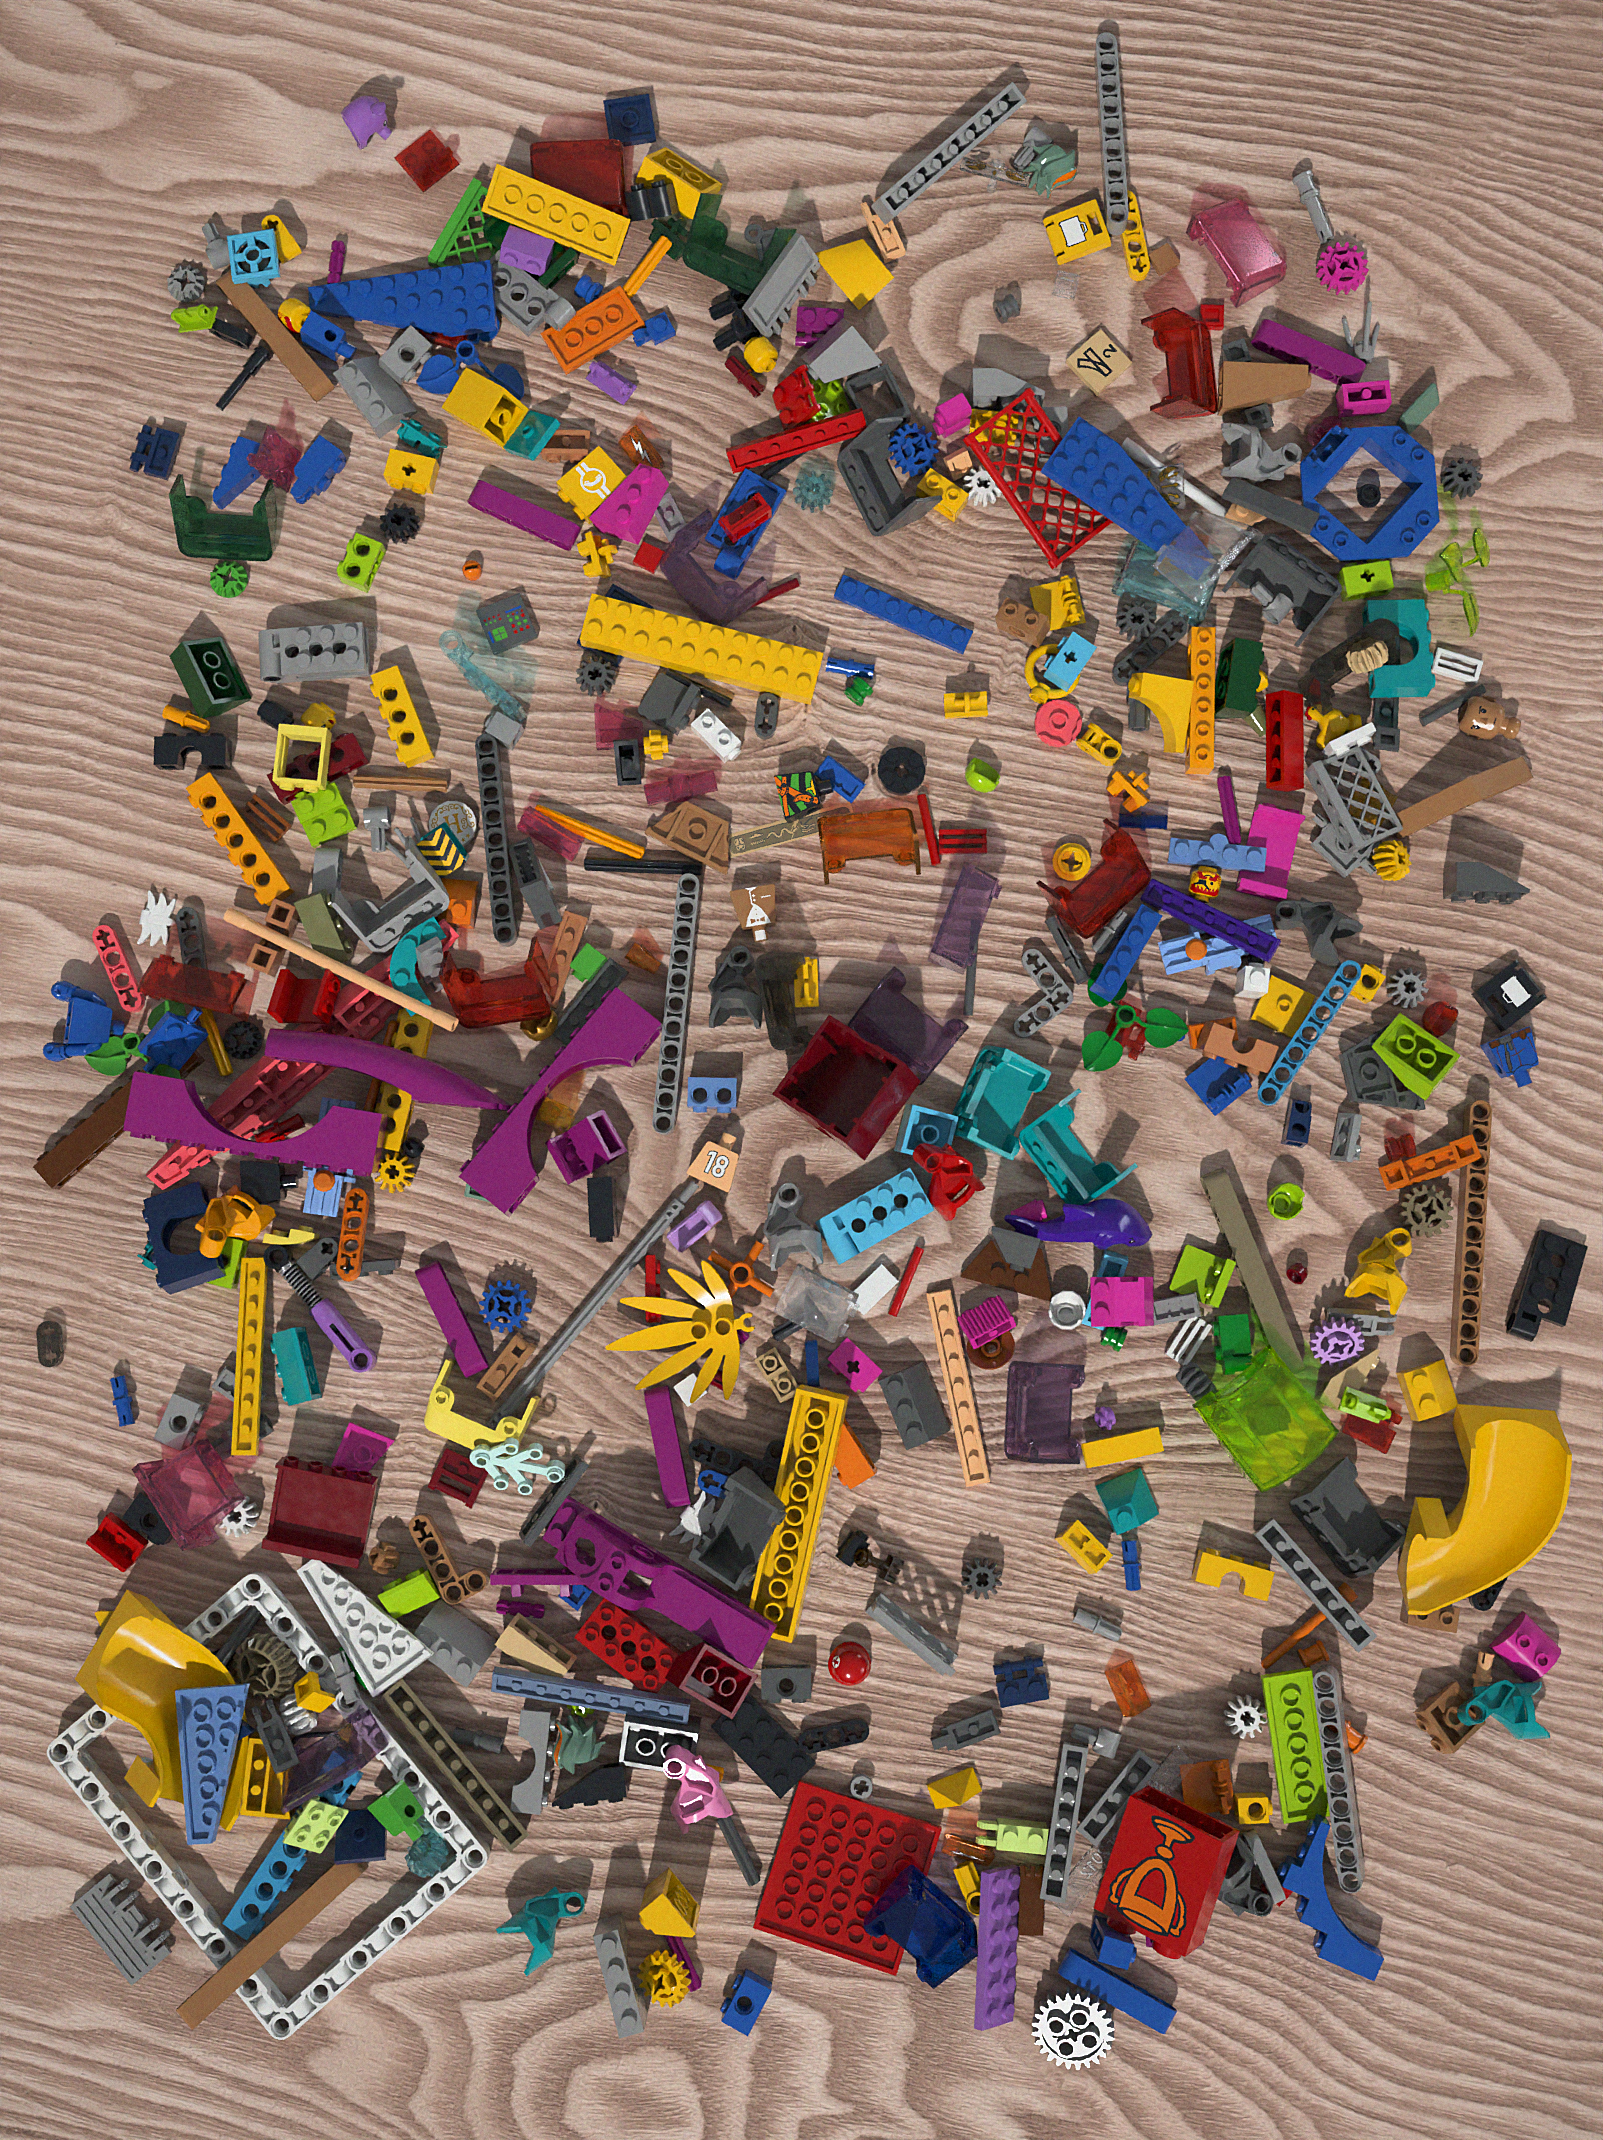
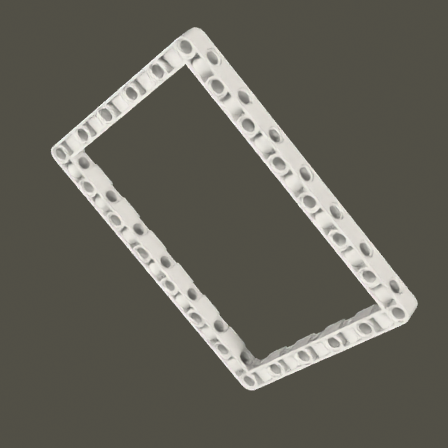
(175, 1886)

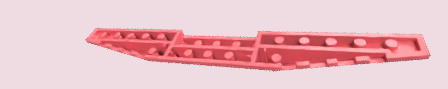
(276, 1085)

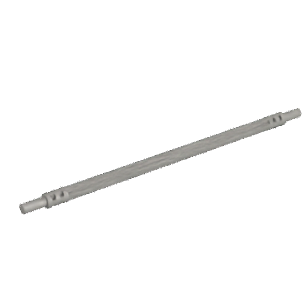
(592, 1306)

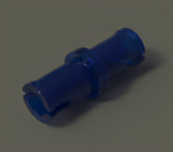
(1143, 821)

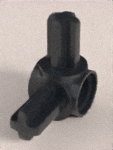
(727, 307)
(741, 330)

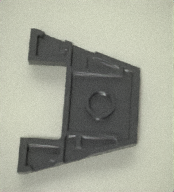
(1371, 1080)

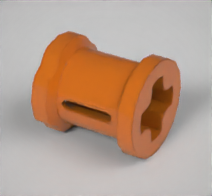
(1313, 1654)

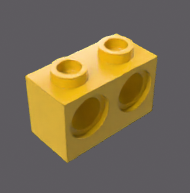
(953, 496)

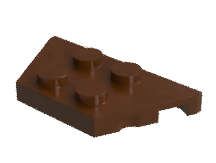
(992, 1270)

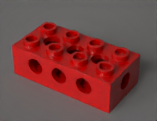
(613, 1652)

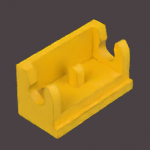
(981, 416)
(1083, 1547)

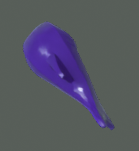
(1099, 1221)

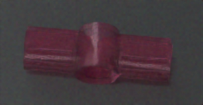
(680, 787)

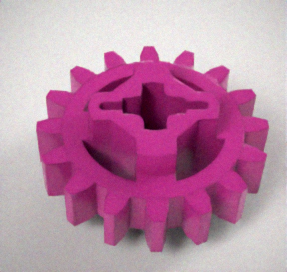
(1341, 279)

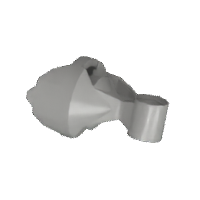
(1256, 458)
(786, 1232)

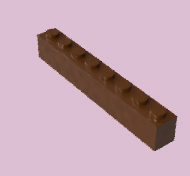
(93, 1134)

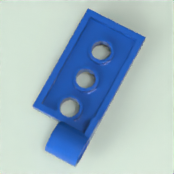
(734, 558)

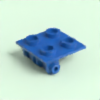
(1218, 1084)

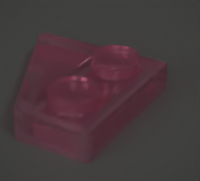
(613, 726)

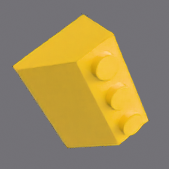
(686, 178)

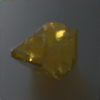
(556, 1115)

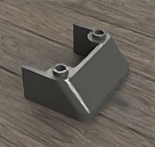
(873, 484)
(1291, 573)

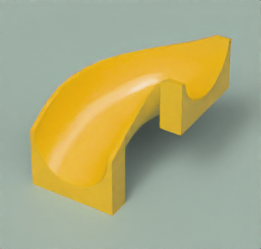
(1506, 1513)
(135, 1678)

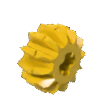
(1391, 860)
(400, 1166)

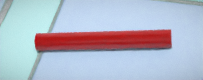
(928, 829)
(906, 1281)

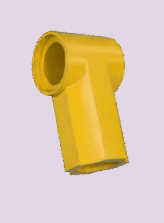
(969, 1883)

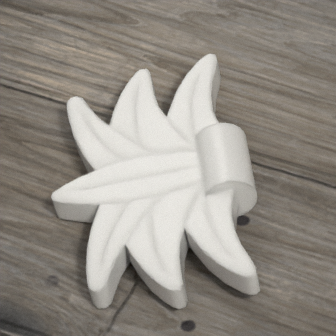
(156, 919)
(695, 1520)

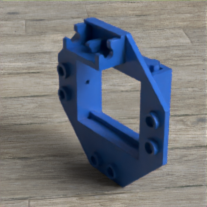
(1400, 455)

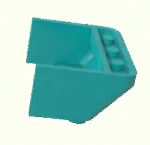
(1064, 1158)

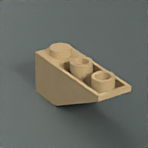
(1350, 1375)

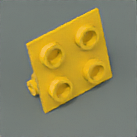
(1059, 602)

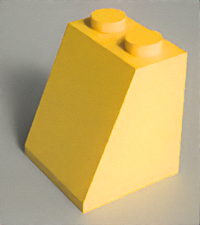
(485, 407)

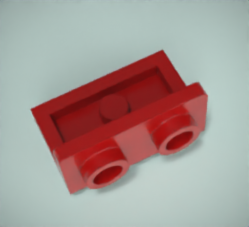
(117, 1542)

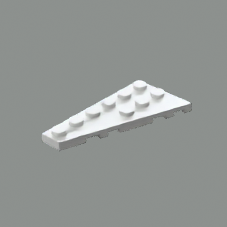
(369, 1635)

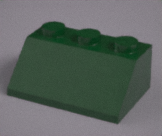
(209, 676)
(1237, 678)

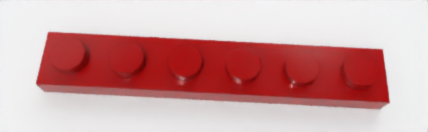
(796, 440)

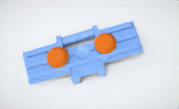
(1192, 952)
(323, 1185)

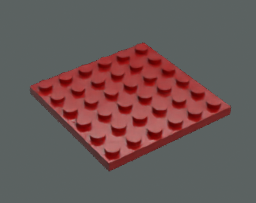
(834, 1868)

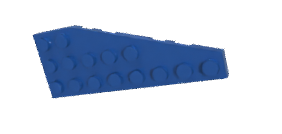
(438, 300)
(1112, 484)

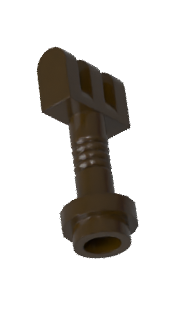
(864, 1558)

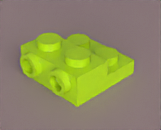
(323, 814)

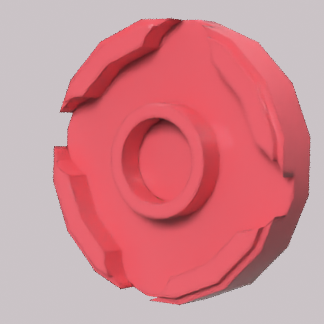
(1058, 723)

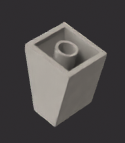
(839, 354)

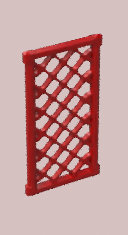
(995, 474)

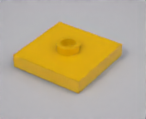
(1283, 1007)

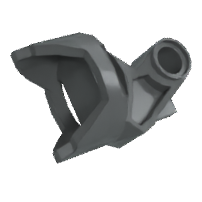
(1320, 925)
(731, 991)
(1236, 1886)

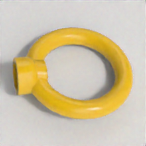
(1040, 691)

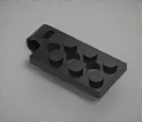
(1525, 1315)

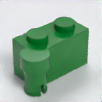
(1232, 1342)

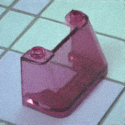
(1238, 248)

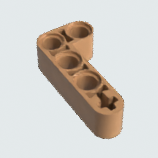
(444, 1555)

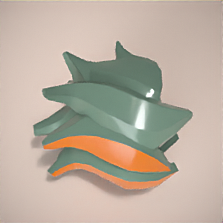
(1051, 168)
(575, 1744)

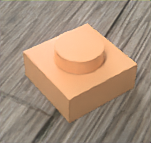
(958, 464)

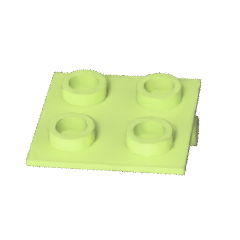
(314, 1825)

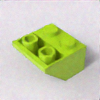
(407, 1595)

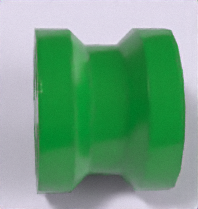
(858, 691)
(1113, 1337)

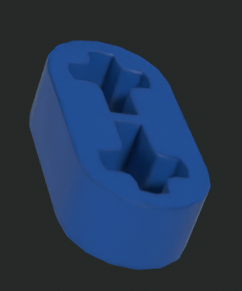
(812, 1363)
(713, 1489)

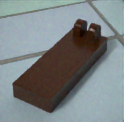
(1030, 1905)

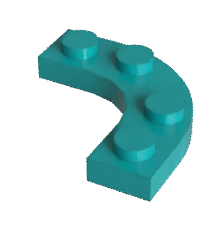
(404, 960)

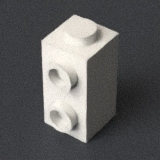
(716, 736)
(1252, 981)

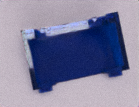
(924, 1925)

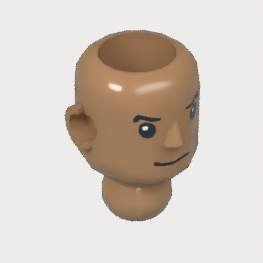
(1486, 718)

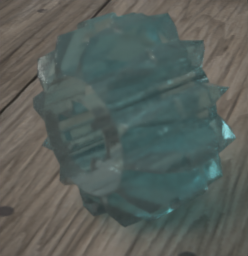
(816, 484)
(426, 1855)

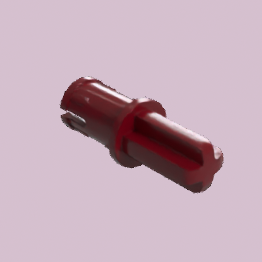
(744, 376)

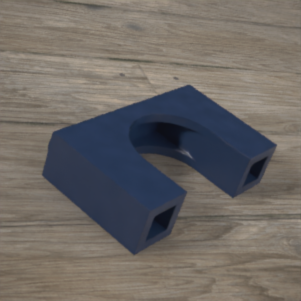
(163, 1215)

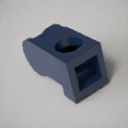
(1297, 1123)

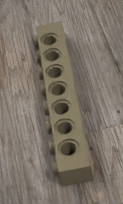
(454, 1765)

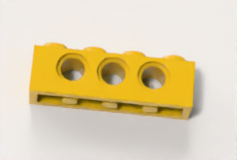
(393, 680)

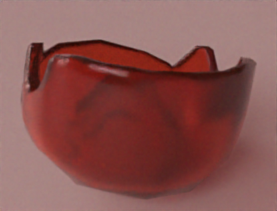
(1439, 1018)

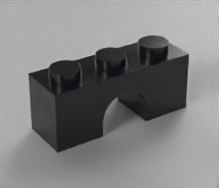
(172, 750)

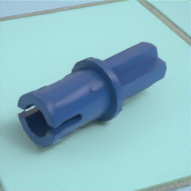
(1131, 1565)

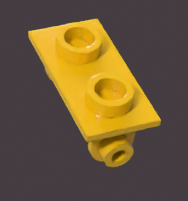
(807, 984)

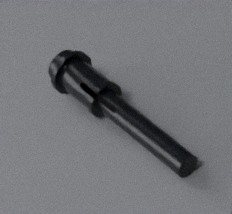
(250, 368)

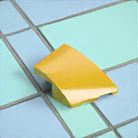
(855, 270)

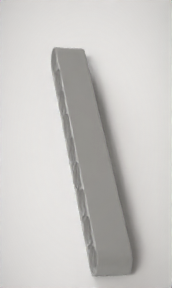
(1111, 124)
(1338, 1790)

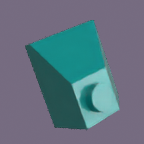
(1127, 1501)

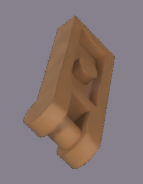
(505, 1367)

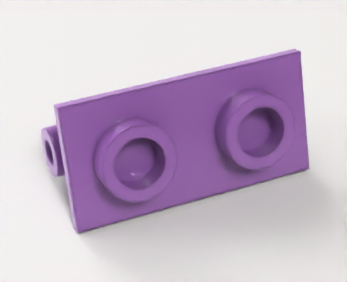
(610, 382)

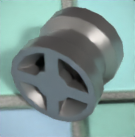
(1006, 308)

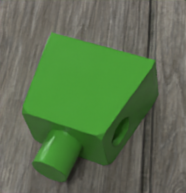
(398, 1811)

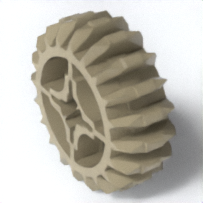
(266, 1651)

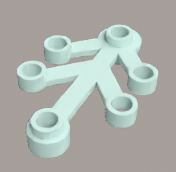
(488, 1458)

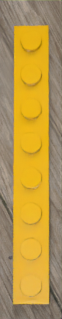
(249, 1357)

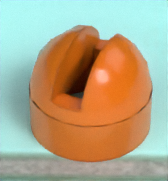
(472, 574)

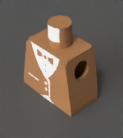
(755, 909)

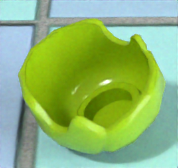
(981, 776)
(1285, 1201)

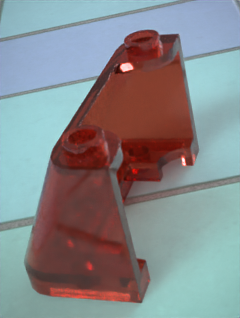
(584, 169)

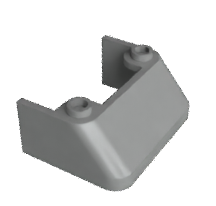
(386, 925)

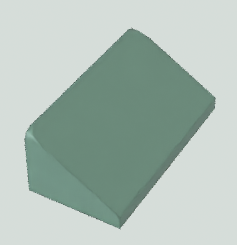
(1419, 409)

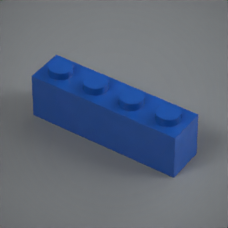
(1125, 952)

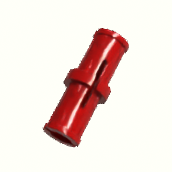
(281, 1130)

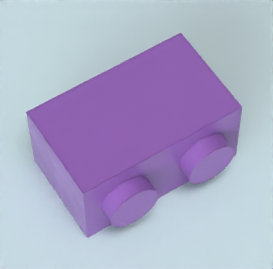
(526, 250)

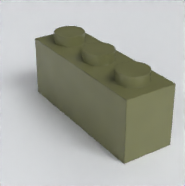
(324, 926)

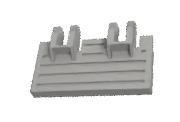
(782, 286)
(120, 1929)

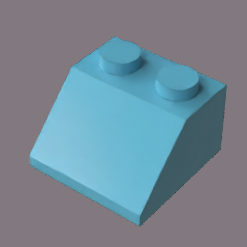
(924, 1126)

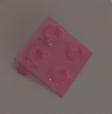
(275, 459)

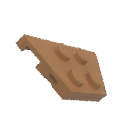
(695, 835)

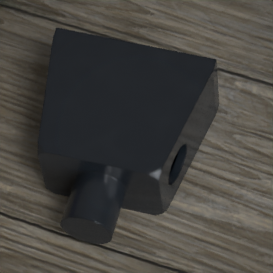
(266, 1181)

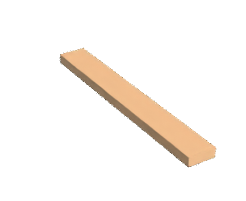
(958, 1387)

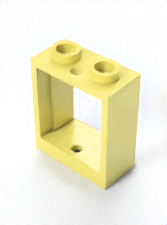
(302, 733)

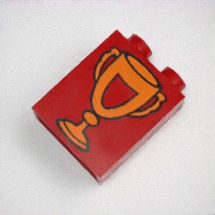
(1165, 1872)

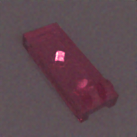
(550, 833)

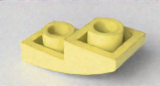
(297, 1236)

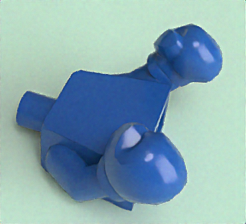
(87, 1023)

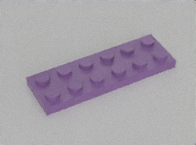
(997, 1947)

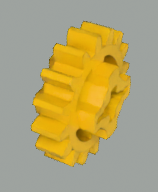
(664, 1978)

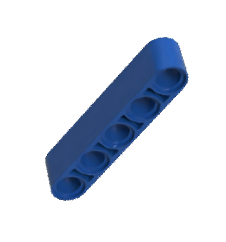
(1117, 1991)

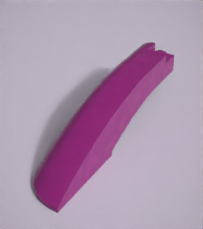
(413, 1074)

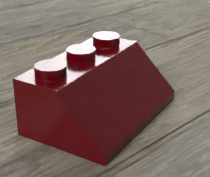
(712, 1678)

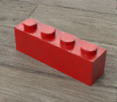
(1284, 741)

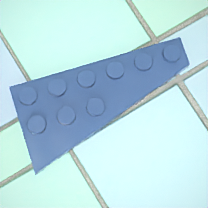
(208, 1737)

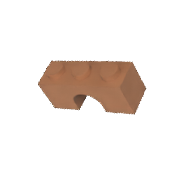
(266, 955)
(1255, 1055)

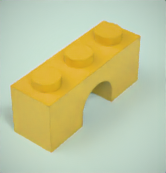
(1255, 1577)

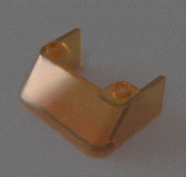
(866, 837)

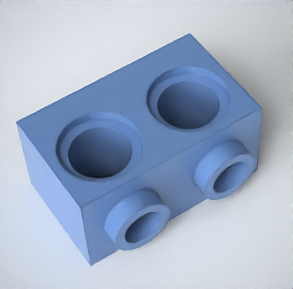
(712, 1087)

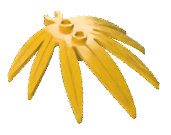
(710, 1328)

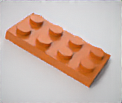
(593, 330)

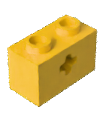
(403, 463)

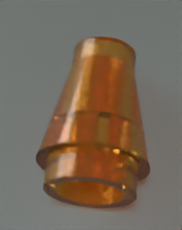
(642, 958)

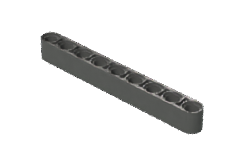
(491, 829)

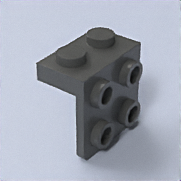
(670, 703)

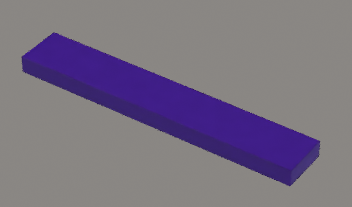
(1210, 920)

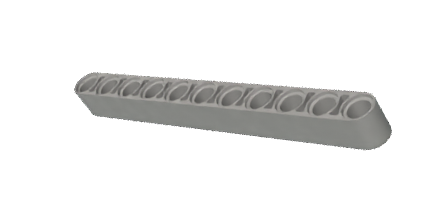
(676, 992)

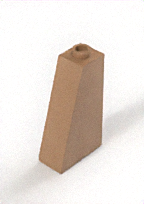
(1253, 384)

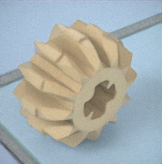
(1367, 655)

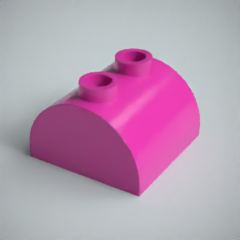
(1526, 1648)

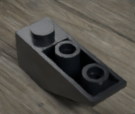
(602, 1783)

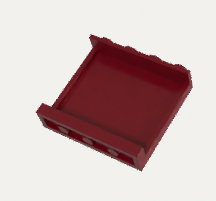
(321, 1512)

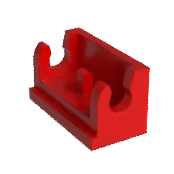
(746, 518)

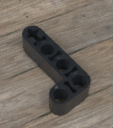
(736, 1457)

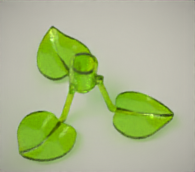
(1444, 579)

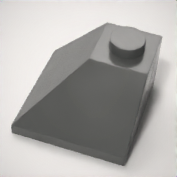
(1014, 1247)

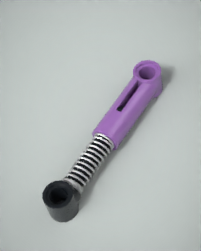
(322, 1310)

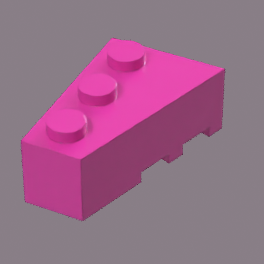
(631, 504)

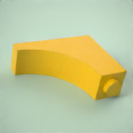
(1169, 701)

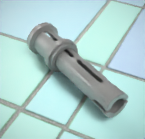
(1310, 198)

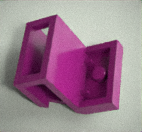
(586, 1147)

